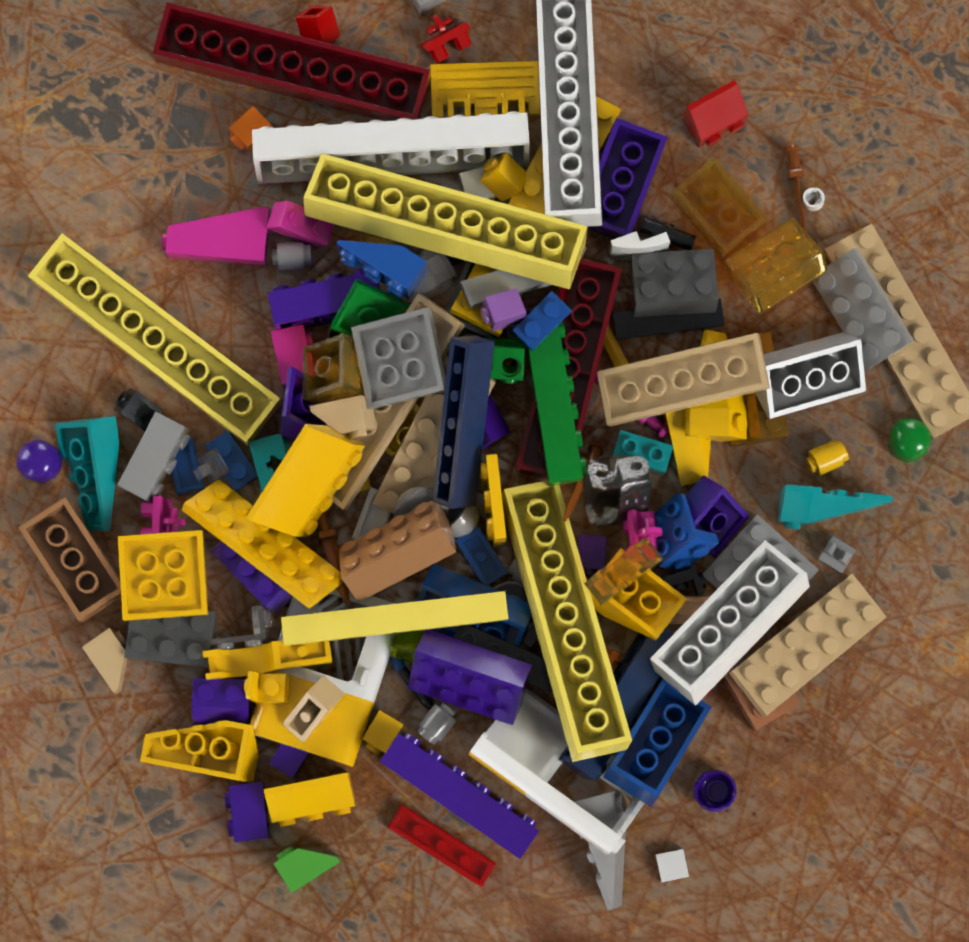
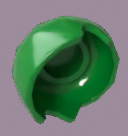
(909, 440)

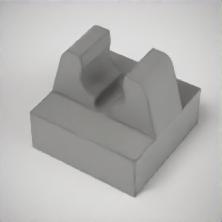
(836, 555)

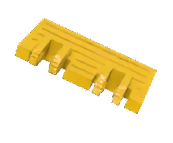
(485, 87)

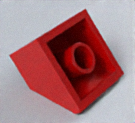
(716, 115)

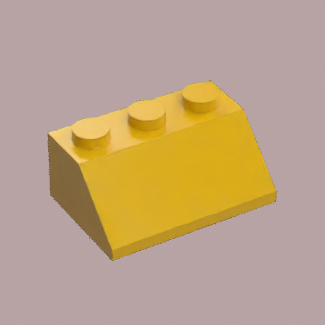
(310, 799)

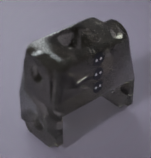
(616, 487)

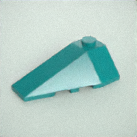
(92, 455)
(808, 505)

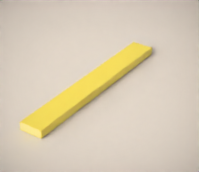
(394, 618)

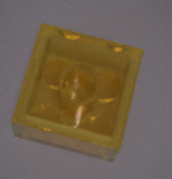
(331, 370)

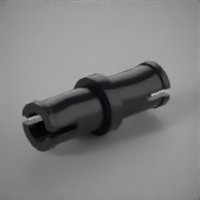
(676, 236)

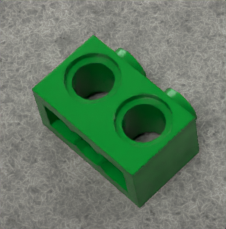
(508, 349)

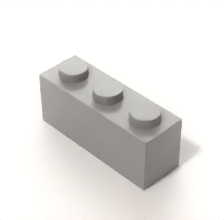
(154, 457)

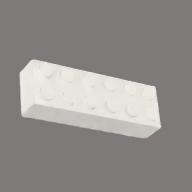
(730, 622)

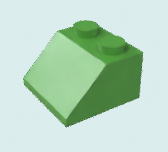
(303, 865)

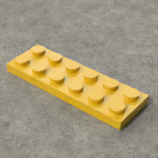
(269, 550)

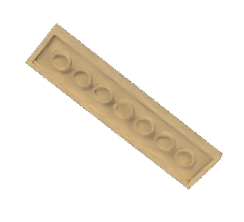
(923, 365)
(391, 417)

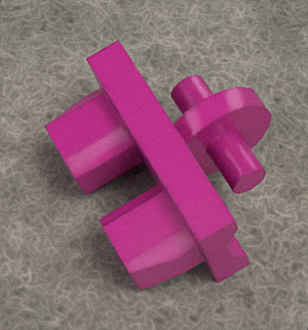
(163, 516)
(641, 525)

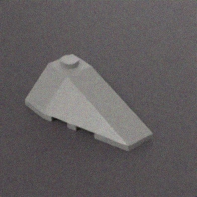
(607, 809)

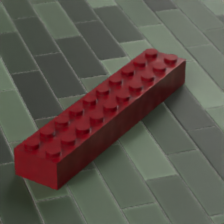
(290, 64)

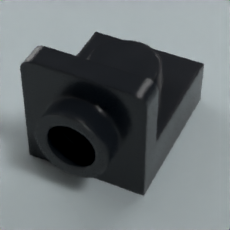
(136, 408)
(680, 580)

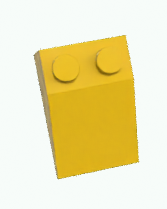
(644, 605)

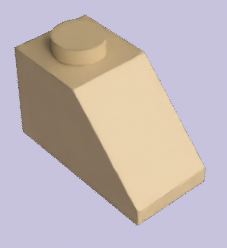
(347, 416)
(108, 657)
(313, 708)

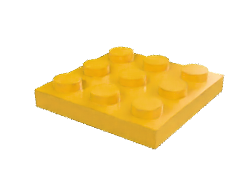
(493, 501)
(162, 575)

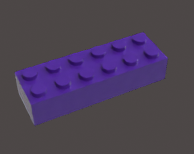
(459, 795)

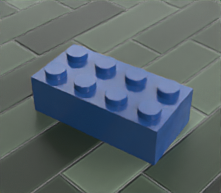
(657, 743)

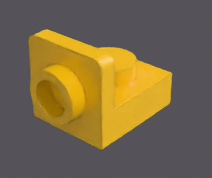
(267, 688)

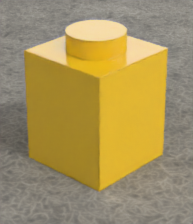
(503, 176)
(382, 733)

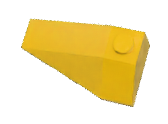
(717, 420)
(689, 453)
(212, 749)

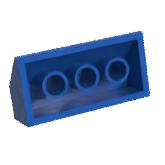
(446, 584)

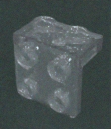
(262, 621)

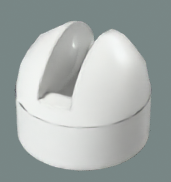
(809, 196)

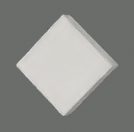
(672, 865)

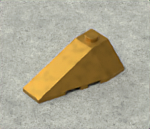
(759, 427)

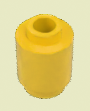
(826, 457)

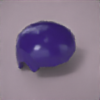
(39, 461)
(715, 791)

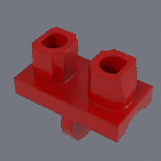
(457, 33)

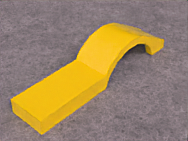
(265, 658)

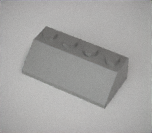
(813, 374)

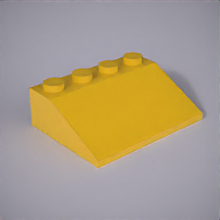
(306, 480)

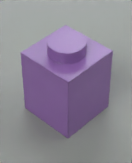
(503, 310)

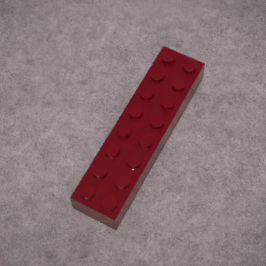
(585, 331)

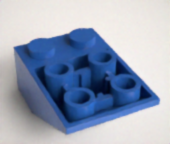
(385, 263)

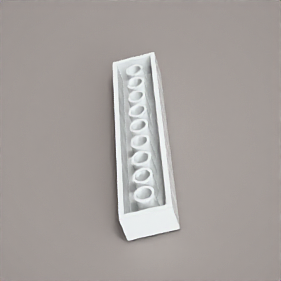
(569, 111)
(392, 146)

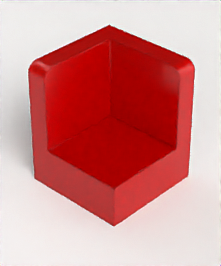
(318, 24)

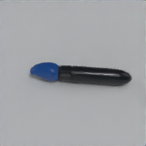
(399, 666)

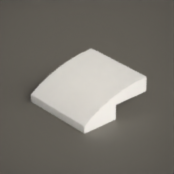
(624, 246)

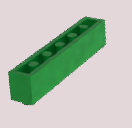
(556, 411)

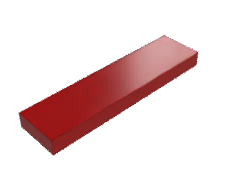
(441, 845)

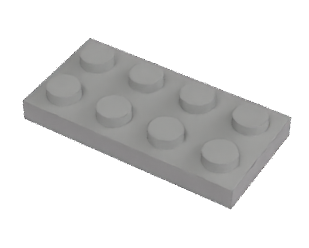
(862, 307)

